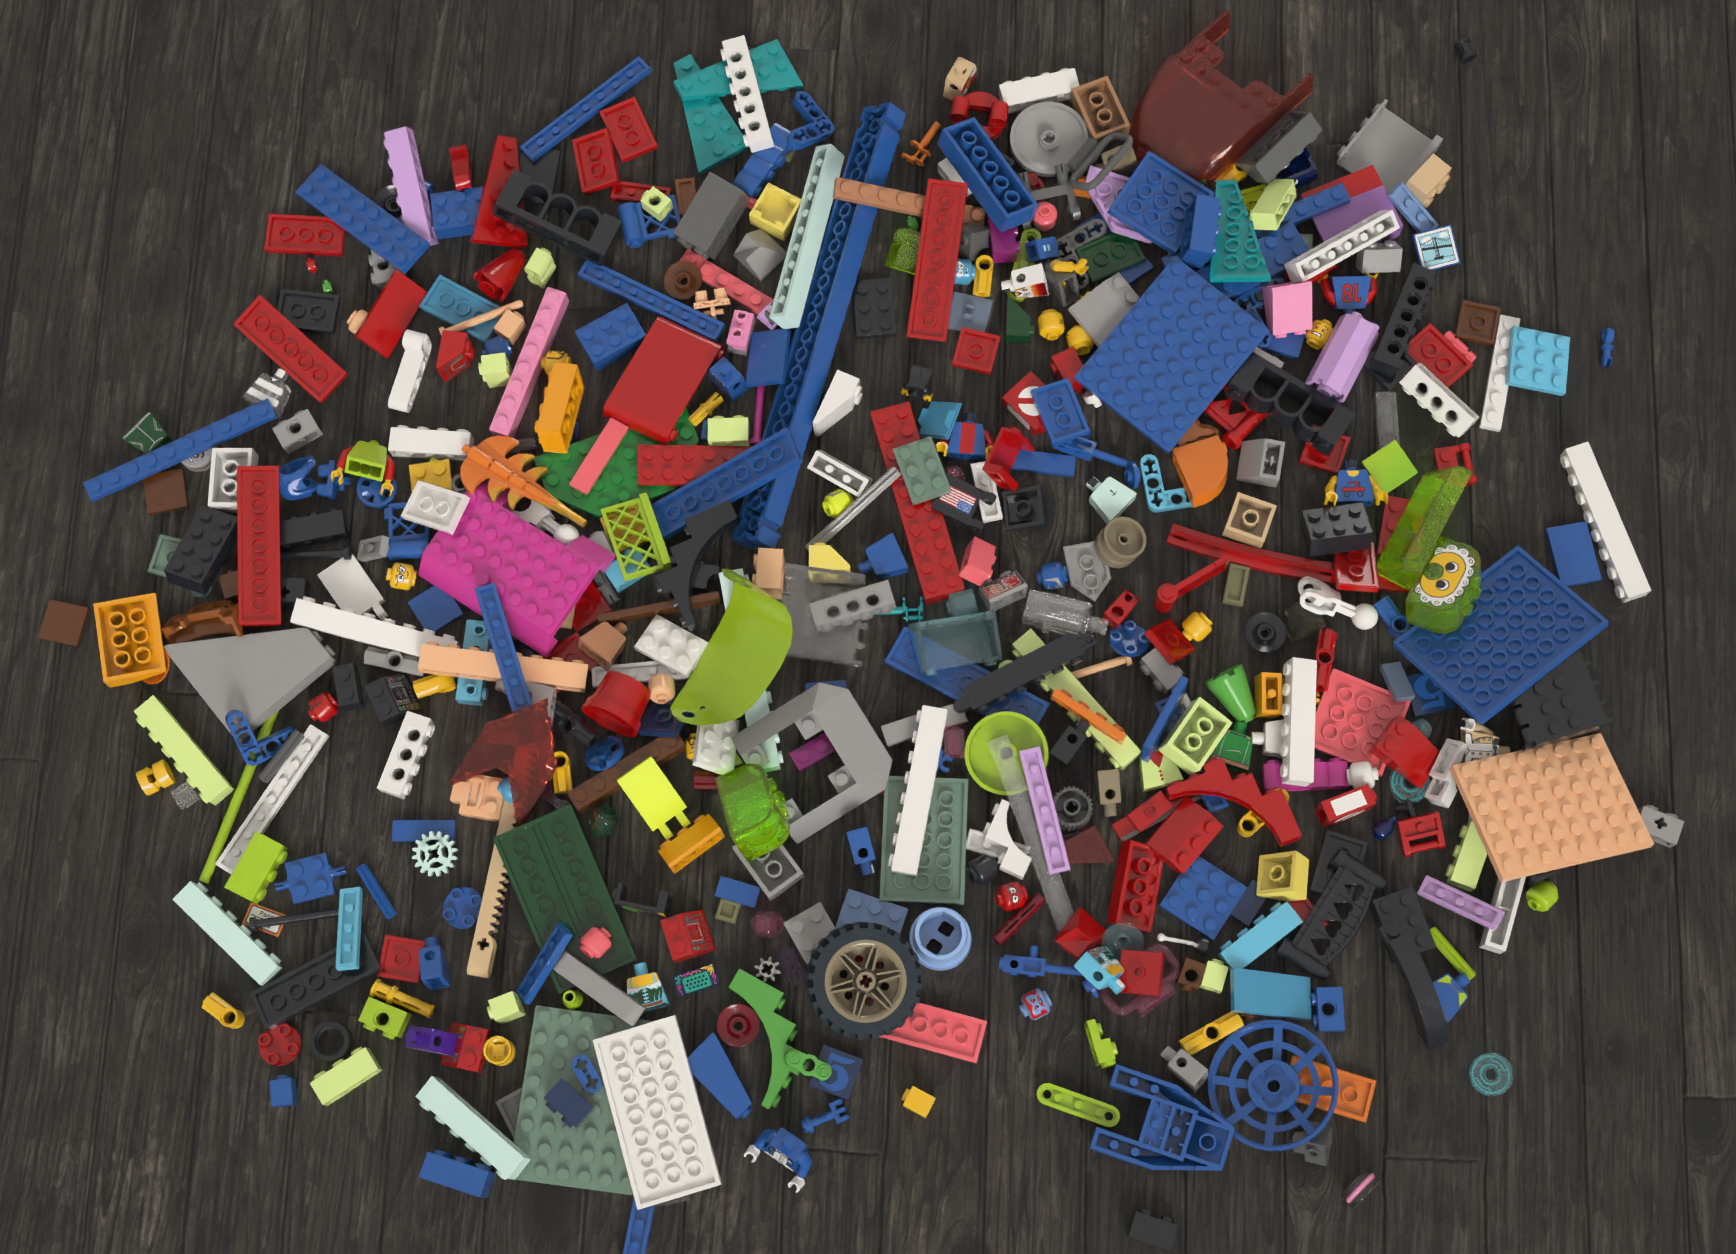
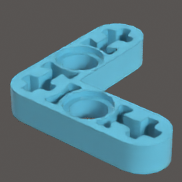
(1164, 496)

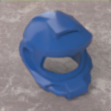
(292, 479)

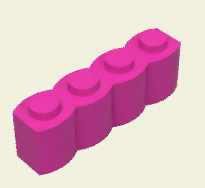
(1327, 776)

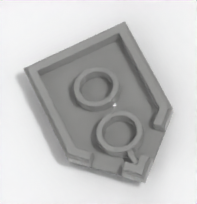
(1086, 570)

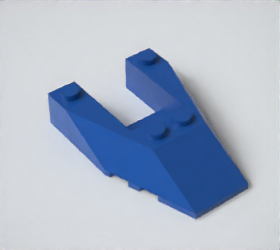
(1175, 1131)

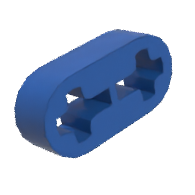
(591, 1070)

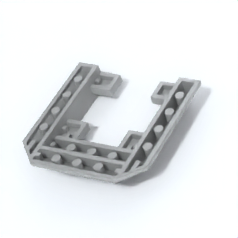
(853, 738)

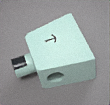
(1110, 497)

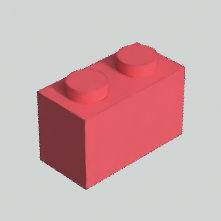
(977, 561)

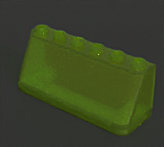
(1421, 525)

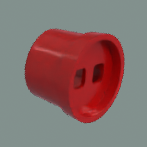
(618, 704)

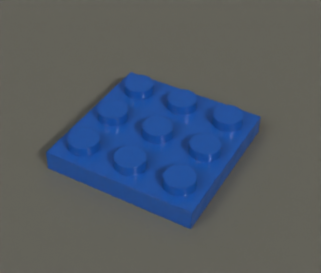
(1203, 897)

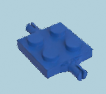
(310, 878)

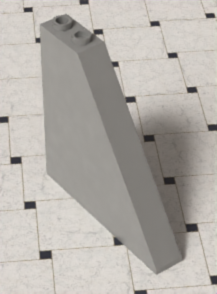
(253, 671)

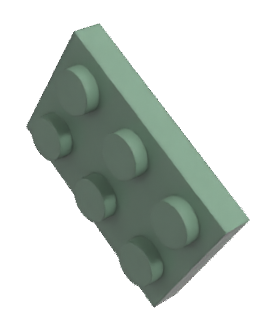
(922, 470)

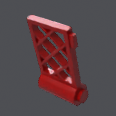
(1168, 593)

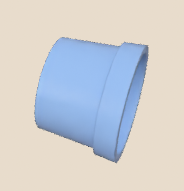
(954, 948)

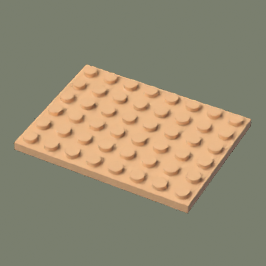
(1551, 807)

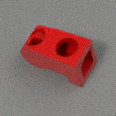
(1120, 609)

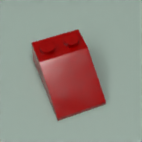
(1406, 751)

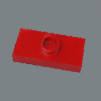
(1150, 811)

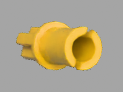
(705, 409)

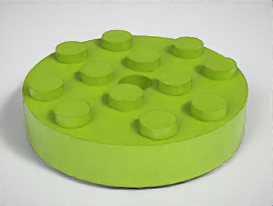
(1022, 735)

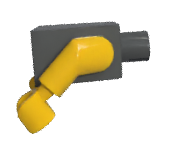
(1063, 279)

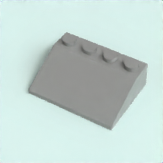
(1104, 307)

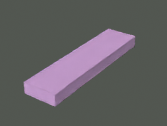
(1460, 903)

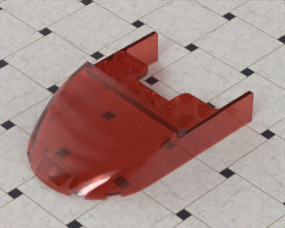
(1202, 117)

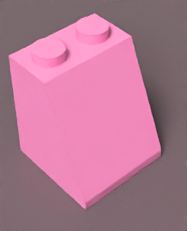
(1288, 308)

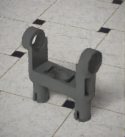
(1061, 188)

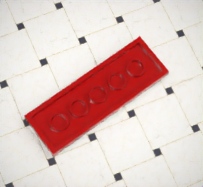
(290, 349)
(680, 463)

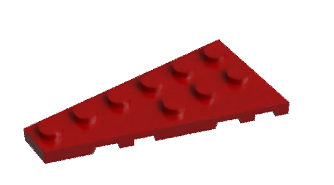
(487, 227)

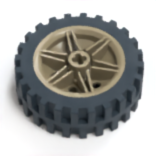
(838, 953)

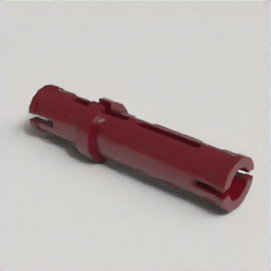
(1037, 901)

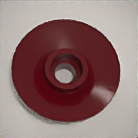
(733, 1015)

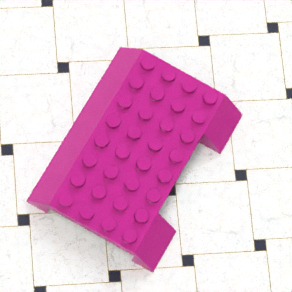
(531, 570)

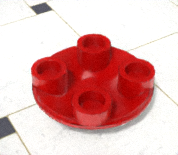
(279, 1045)

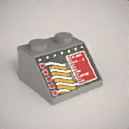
(1003, 591)

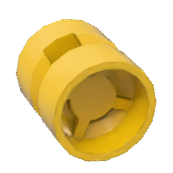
(162, 774)
(499, 1051)

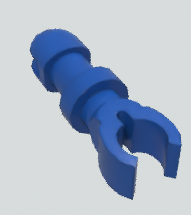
(1607, 338)

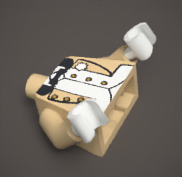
(1480, 742)

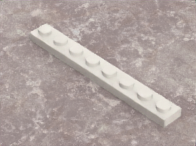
(273, 797)

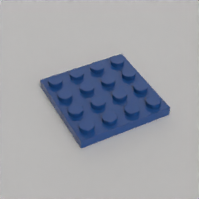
(1156, 201)

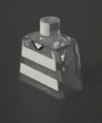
(270, 388)

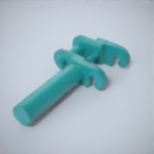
(904, 610)

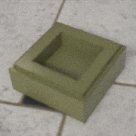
(728, 911)

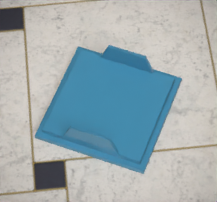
(938, 419)

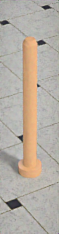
(483, 317)
(1102, 666)

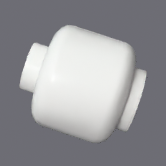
(1362, 774)

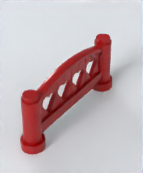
(1237, 424)

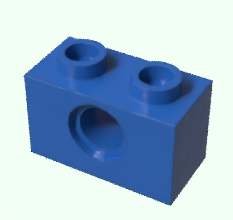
(1334, 998)

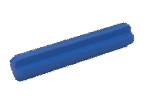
(376, 891)

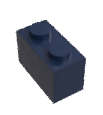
(568, 1103)

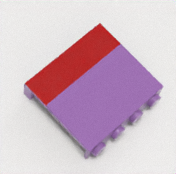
(1366, 198)

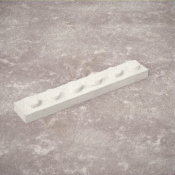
(1496, 386)

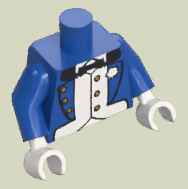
(786, 1150)

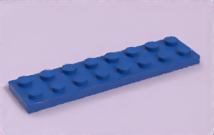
(362, 219)
(728, 481)
(953, 681)

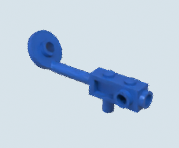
(1085, 449)
(1034, 966)

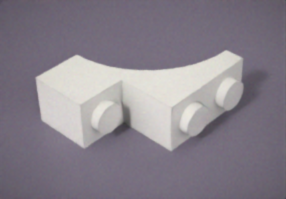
(1014, 860)

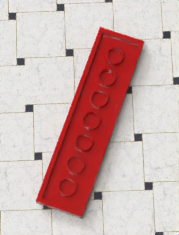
(937, 260)
(258, 546)

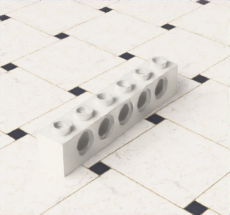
(737, 49)
(1341, 246)

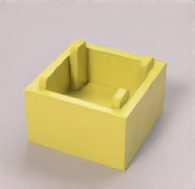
(775, 211)

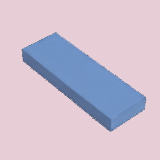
(1411, 208)

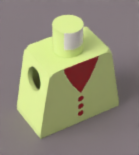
(1158, 772)

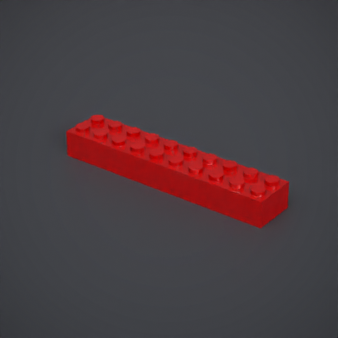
(922, 526)

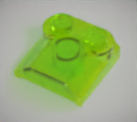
(904, 250)

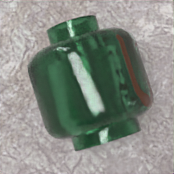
(602, 821)

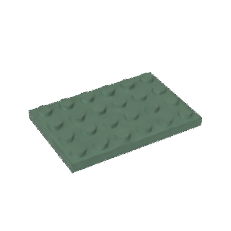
(943, 850)

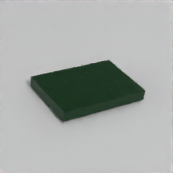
(1109, 256)

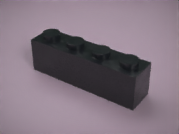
(313, 529)

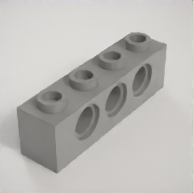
(841, 602)

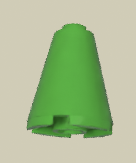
(1233, 693)

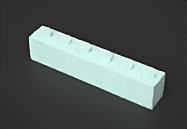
(228, 933)
(473, 1128)

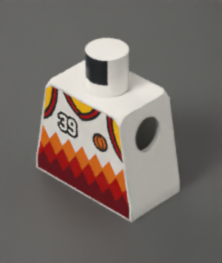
(1027, 282)

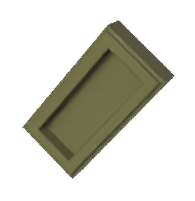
(1236, 585)

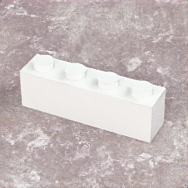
(1042, 88)
(429, 443)

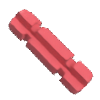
(1460, 346)

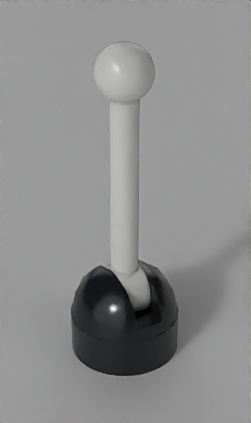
(1199, 944)

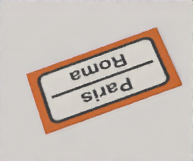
(261, 913)

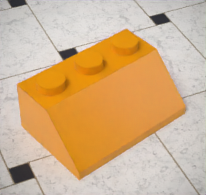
(691, 843)

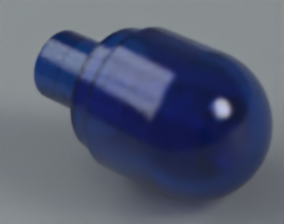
(1384, 828)

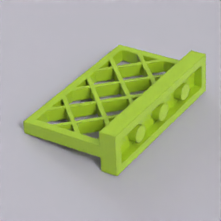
(652, 530)

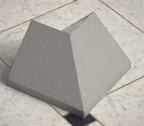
(759, 253)

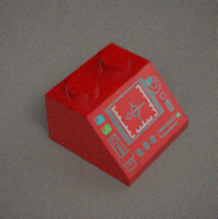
(454, 354)
(687, 935)
(468, 1049)

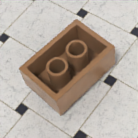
(1099, 108)

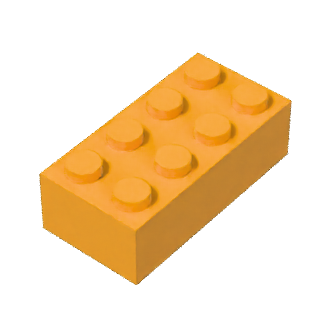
(559, 408)

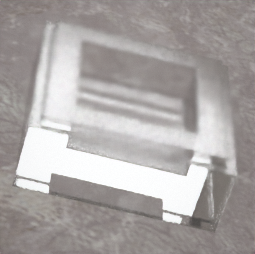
(184, 795)

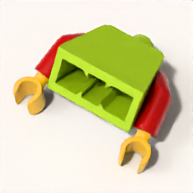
(367, 461)

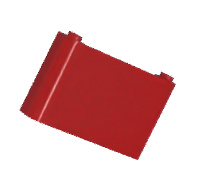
(661, 380)

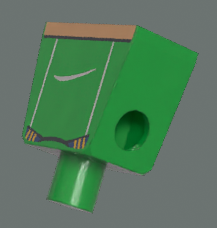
(1235, 748)

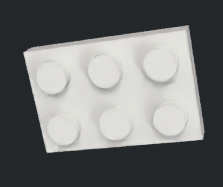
(435, 507)
(671, 646)
(715, 748)

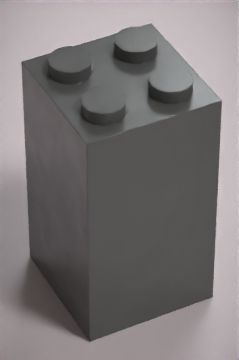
(711, 216)

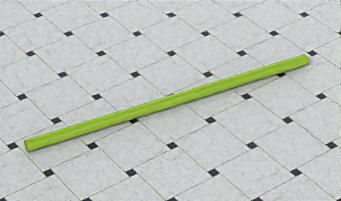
(234, 806)

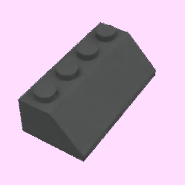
(1279, 146)

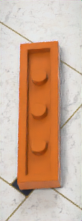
(1096, 720)

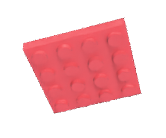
(1353, 718)

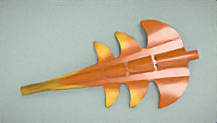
(489, 462)

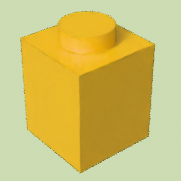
(918, 1101)

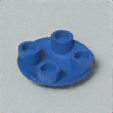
(1129, 639)
(462, 907)

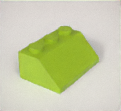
(257, 868)

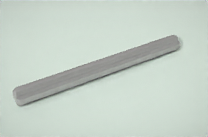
(856, 507)

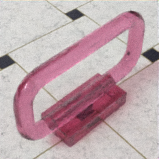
(1144, 1003)

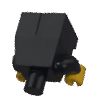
(918, 383)

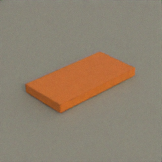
(1354, 1091)

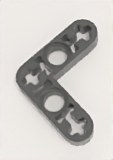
(1068, 239)

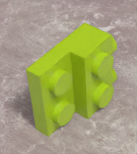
(1102, 1050)

